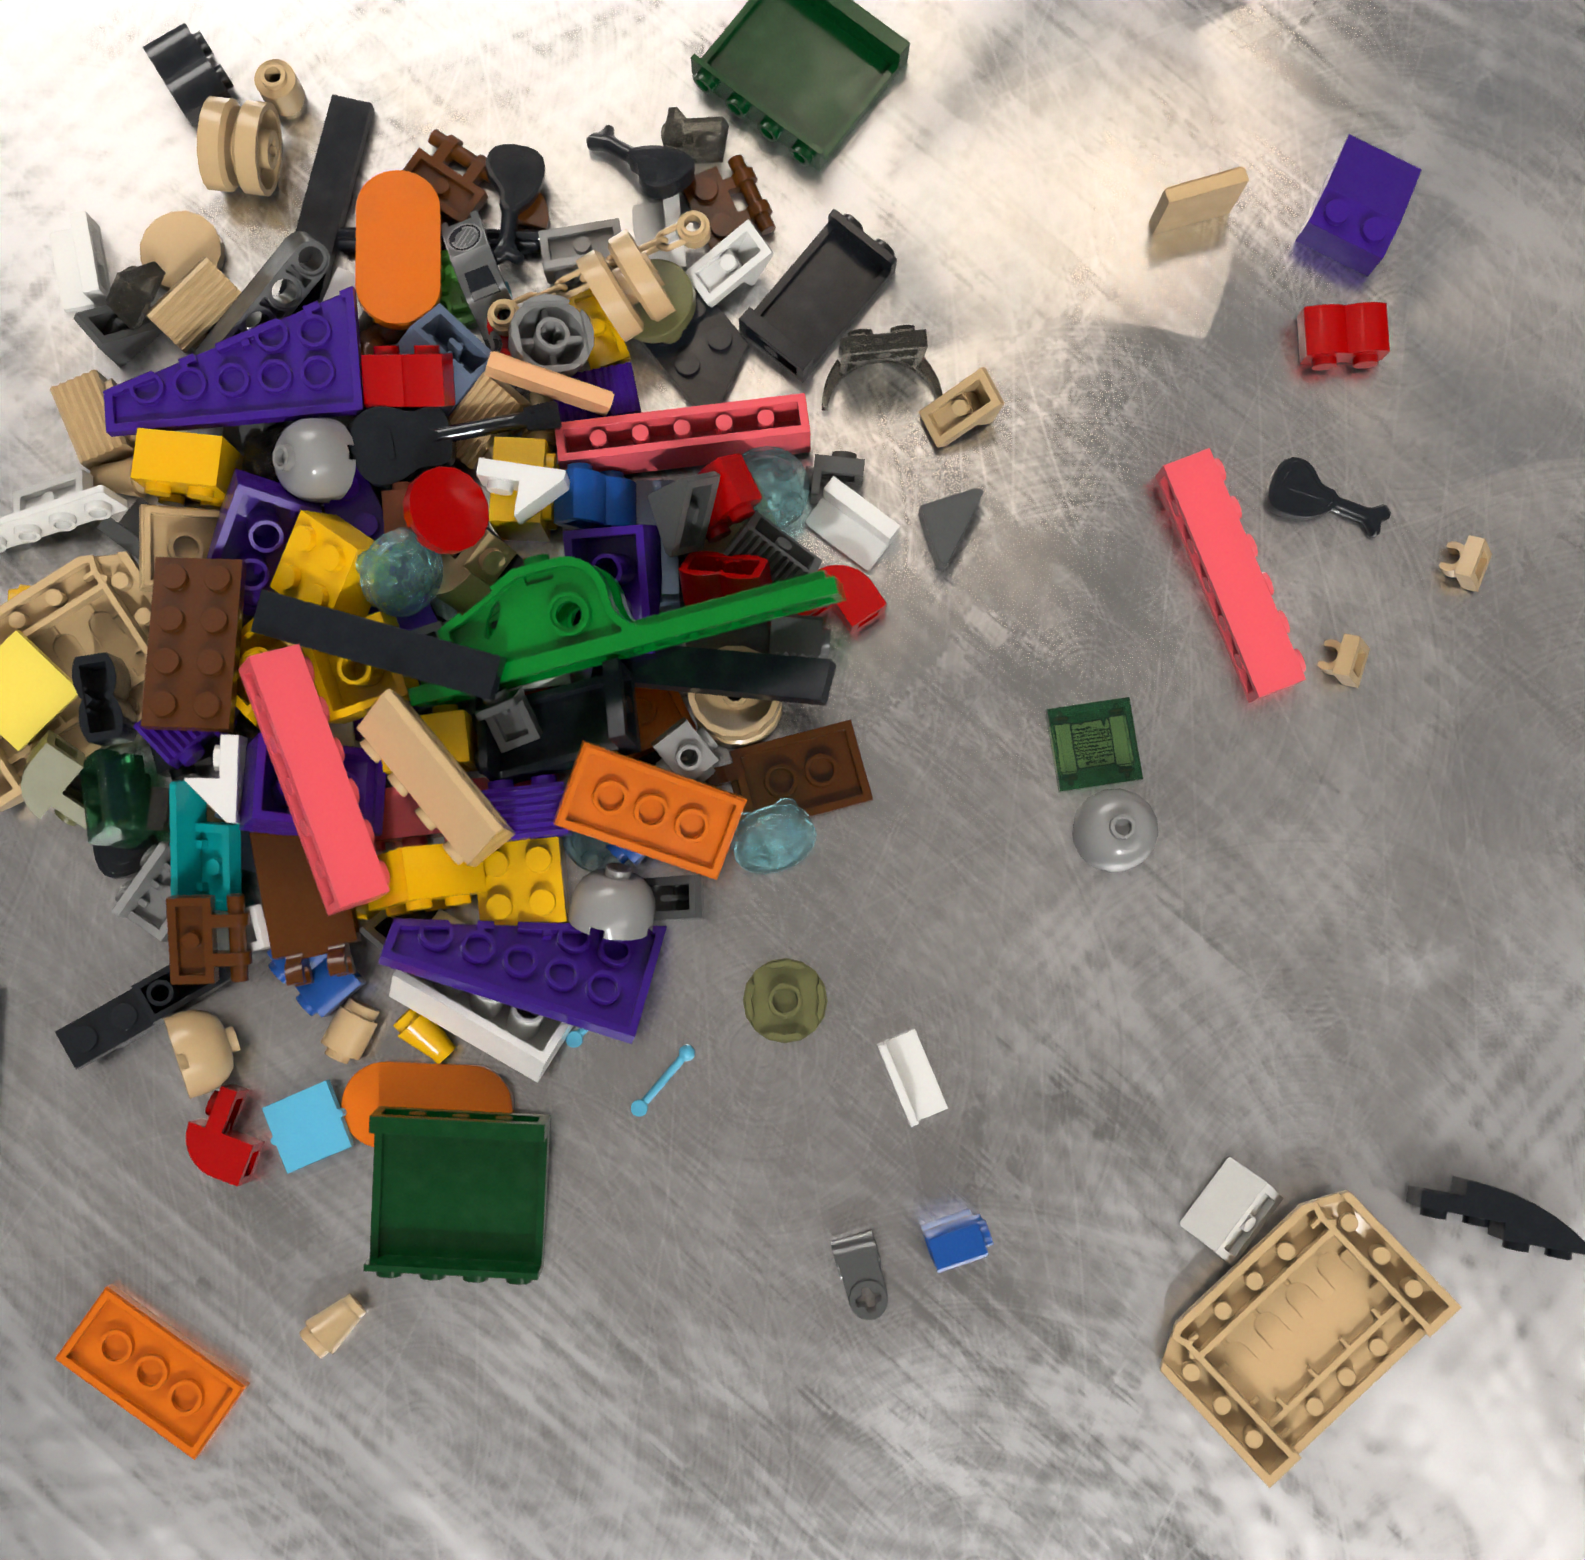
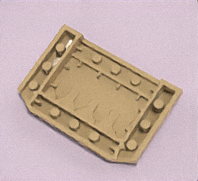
(74, 613)
(1301, 1330)

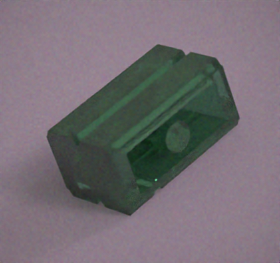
(116, 799)

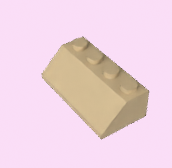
(433, 779)

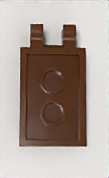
(813, 767)
(295, 911)

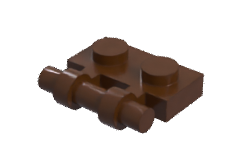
(455, 192)
(713, 198)
(193, 938)

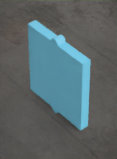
(308, 1126)

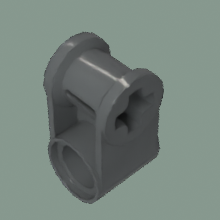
(860, 1267)

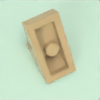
(962, 407)

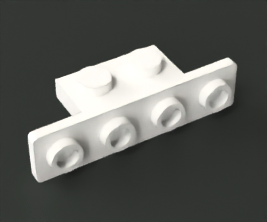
(57, 507)

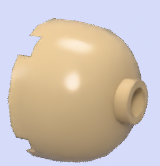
(202, 1049)

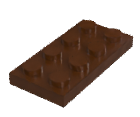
(194, 644)

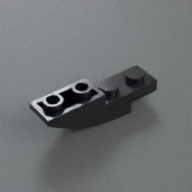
(131, 1015)
(1503, 1213)

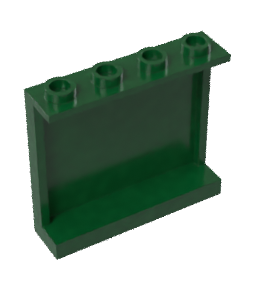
(802, 71)
(458, 1194)

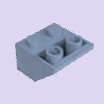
(443, 329)

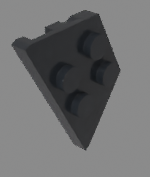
(704, 357)

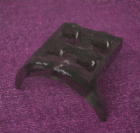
(900, 347)

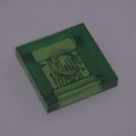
(1094, 744)

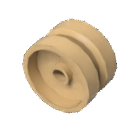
(239, 146)
(626, 285)
(735, 722)

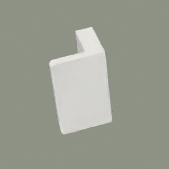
(654, 217)
(80, 264)
(852, 525)
(911, 1077)
(1231, 1210)

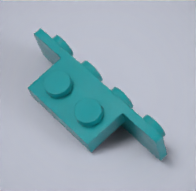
(202, 852)

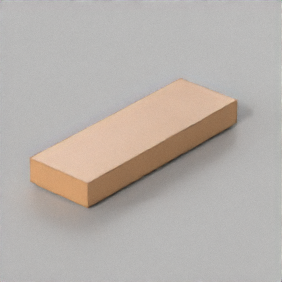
(549, 383)

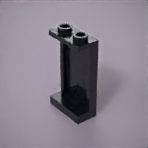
(820, 295)
(588, 710)

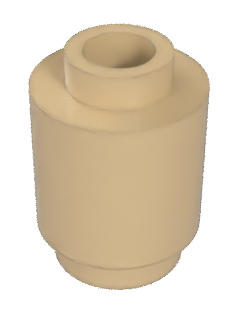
(280, 86)
(350, 1030)

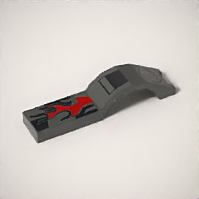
(478, 277)

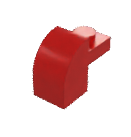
(862, 598)
(217, 1146)

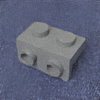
(566, 244)
(145, 897)

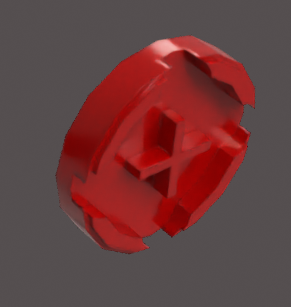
(446, 510)

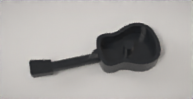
(403, 444)

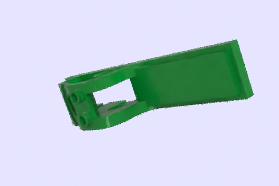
(544, 643)

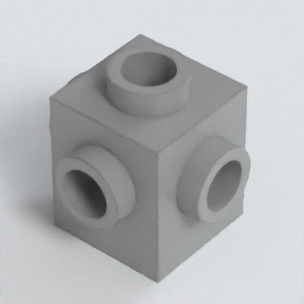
(683, 737)

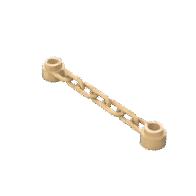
(690, 239)

